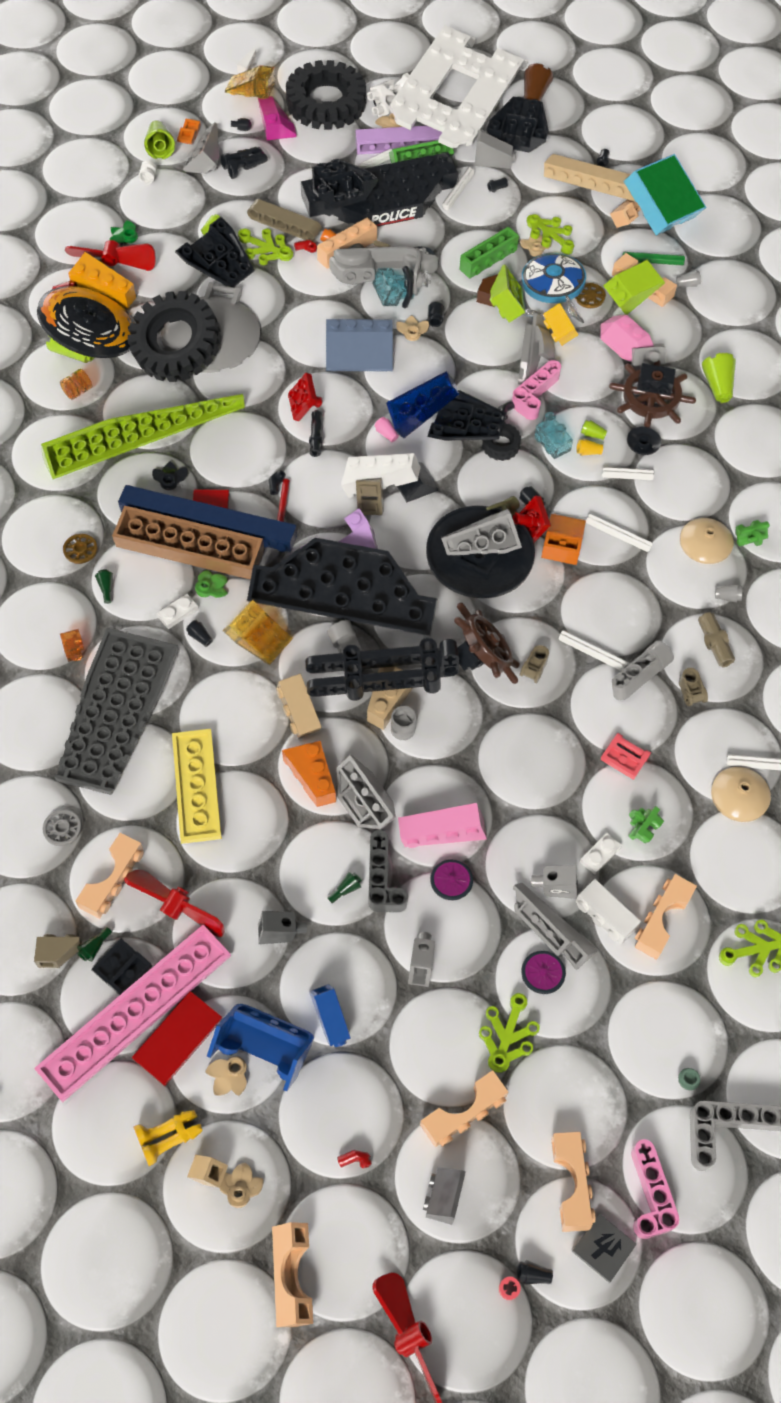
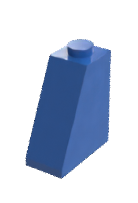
(330, 1015)

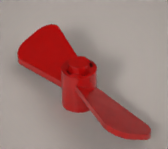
(137, 256)
(174, 900)
(411, 1336)

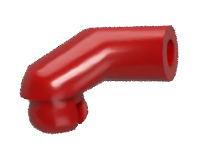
(306, 245)
(355, 1156)

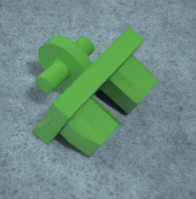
(752, 534)
(642, 821)

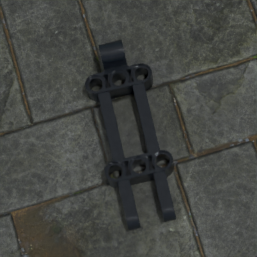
(352, 661)

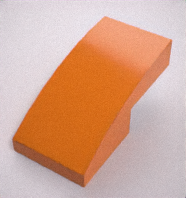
(189, 131)

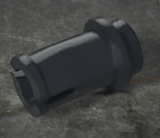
(603, 160)
(497, 184)

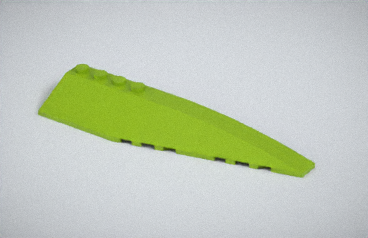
(129, 432)

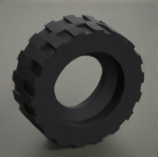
(507, 452)

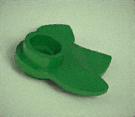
(126, 234)

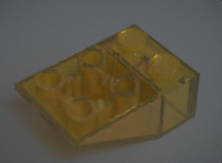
(253, 82)
(257, 633)

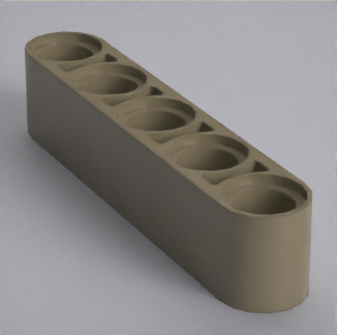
(284, 220)

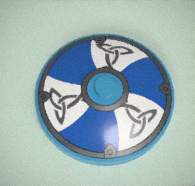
(553, 277)

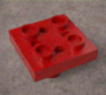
(303, 397)
(530, 518)

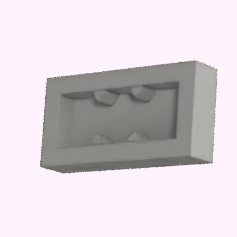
(648, 355)

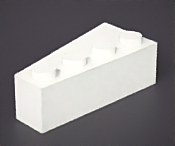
(393, 469)

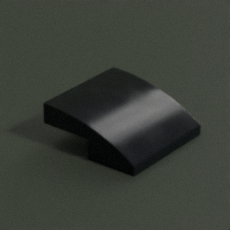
(121, 967)

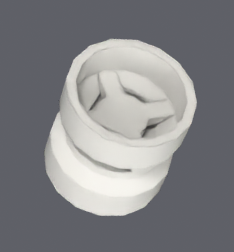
(147, 172)

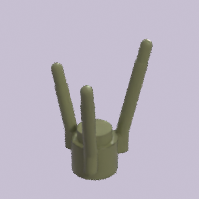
(511, 504)

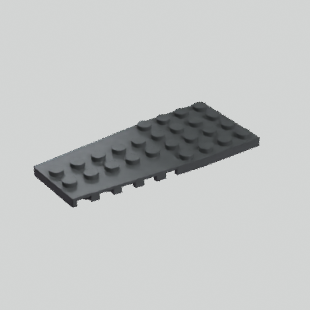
(114, 708)

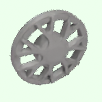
(61, 827)

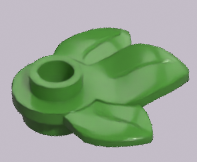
(211, 585)

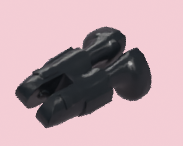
(243, 158)

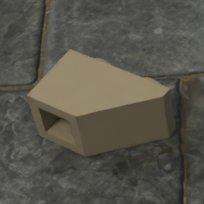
(55, 951)

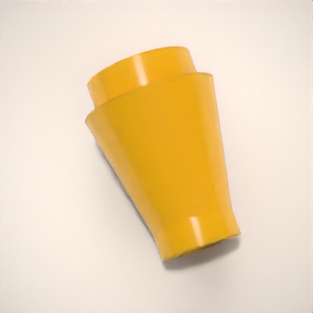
(587, 447)

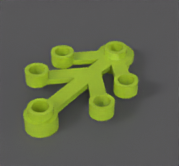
(535, 222)
(283, 253)
(761, 947)
(507, 1036)

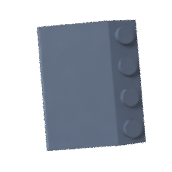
(359, 345)

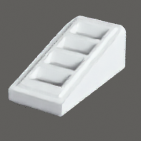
(247, 62)

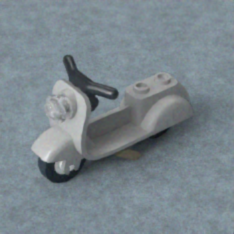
(361, 264)

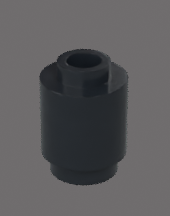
(435, 314)
(527, 494)

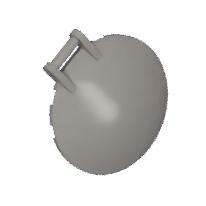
(238, 329)

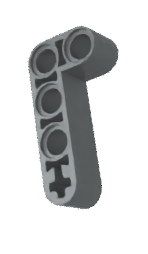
(381, 871)

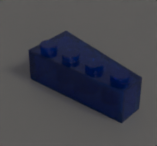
(421, 403)

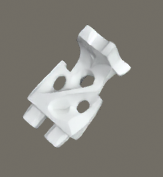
(383, 96)

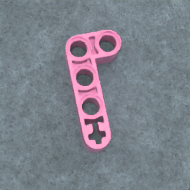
(526, 395)
(650, 1186)

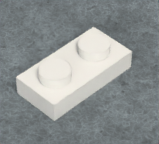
(177, 611)
(600, 853)

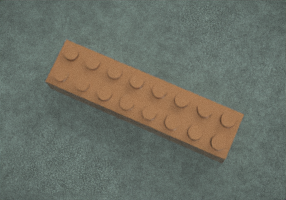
(188, 542)

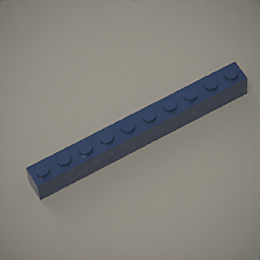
(274, 533)

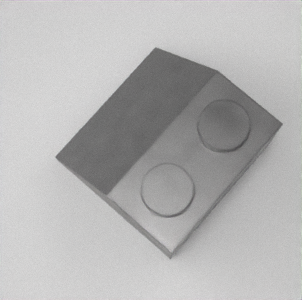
(445, 1195)

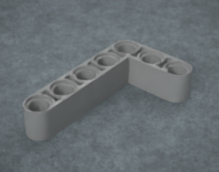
(734, 1120)

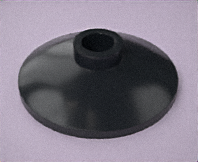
(643, 440)

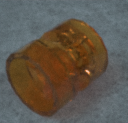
(76, 384)

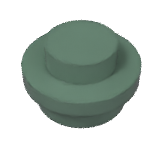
(689, 1079)

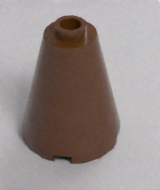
(536, 81)

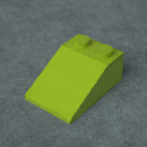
(634, 286)
(507, 295)

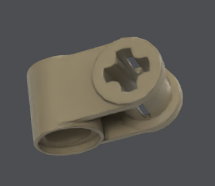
(534, 666)
(693, 690)

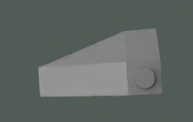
(205, 154)
(485, 536)

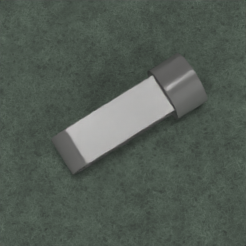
(344, 634)
(641, 670)

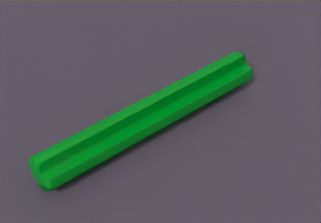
(657, 258)

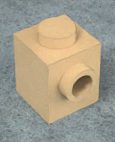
(207, 1171)

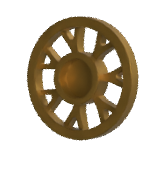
(590, 296)
(80, 548)

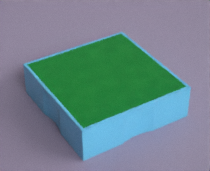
(665, 194)

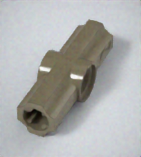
(716, 639)

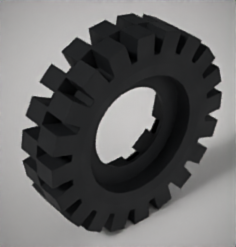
(328, 113)
(173, 363)

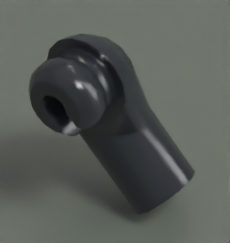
(507, 407)
(275, 480)

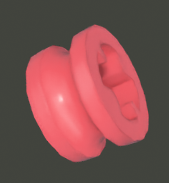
(513, 1295)

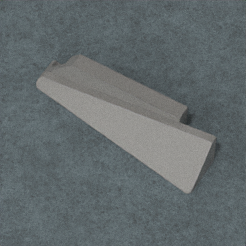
(530, 351)
(551, 927)

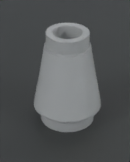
(690, 279)
(729, 593)

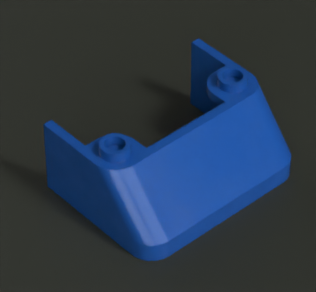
(265, 1038)

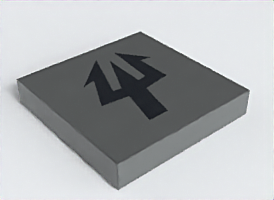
(604, 1248)

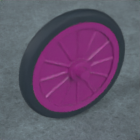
(451, 879)
(543, 972)

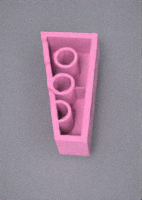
(443, 826)

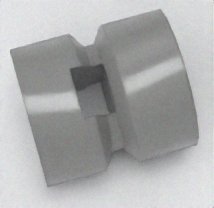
(403, 722)

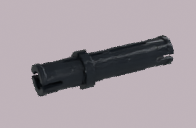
(315, 439)

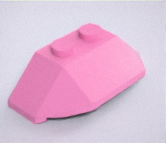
(624, 334)

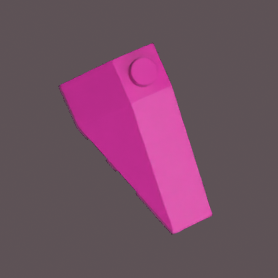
(275, 121)

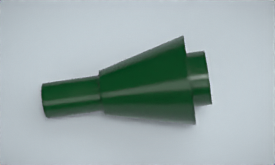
(104, 579)
(349, 884)
(90, 948)

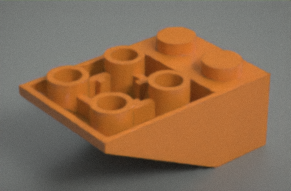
(563, 539)

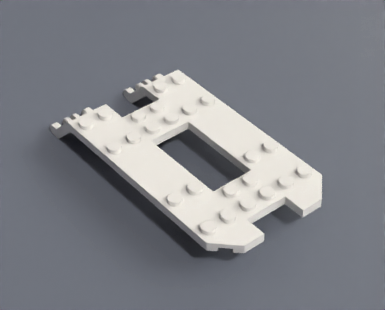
(446, 53)

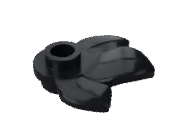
(169, 476)

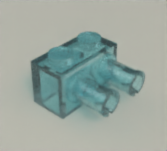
(389, 287)
(553, 436)

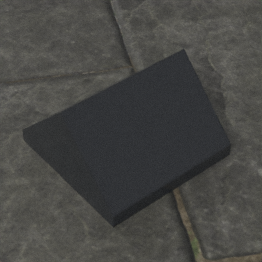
(420, 488)

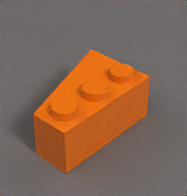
(312, 771)

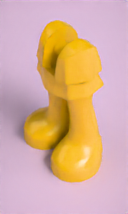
(176, 1123)

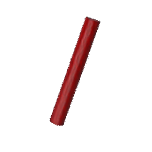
(283, 500)

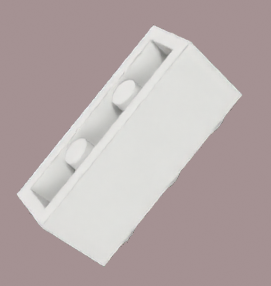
(607, 912)

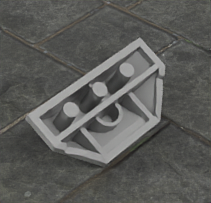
(363, 795)

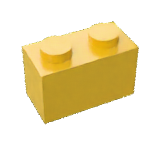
(560, 324)

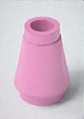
(386, 429)

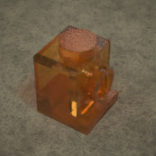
(72, 645)

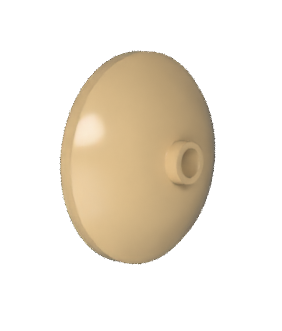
(706, 547)
(739, 803)

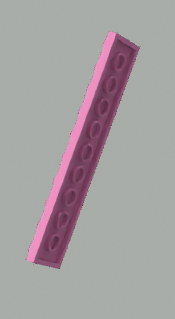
(132, 1013)

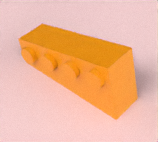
(97, 276)

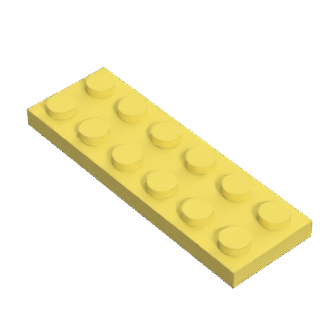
(196, 786)

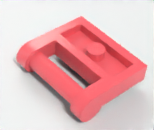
(623, 760)

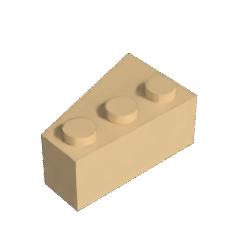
(384, 702)
(298, 706)

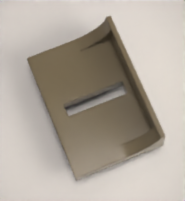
(370, 488)

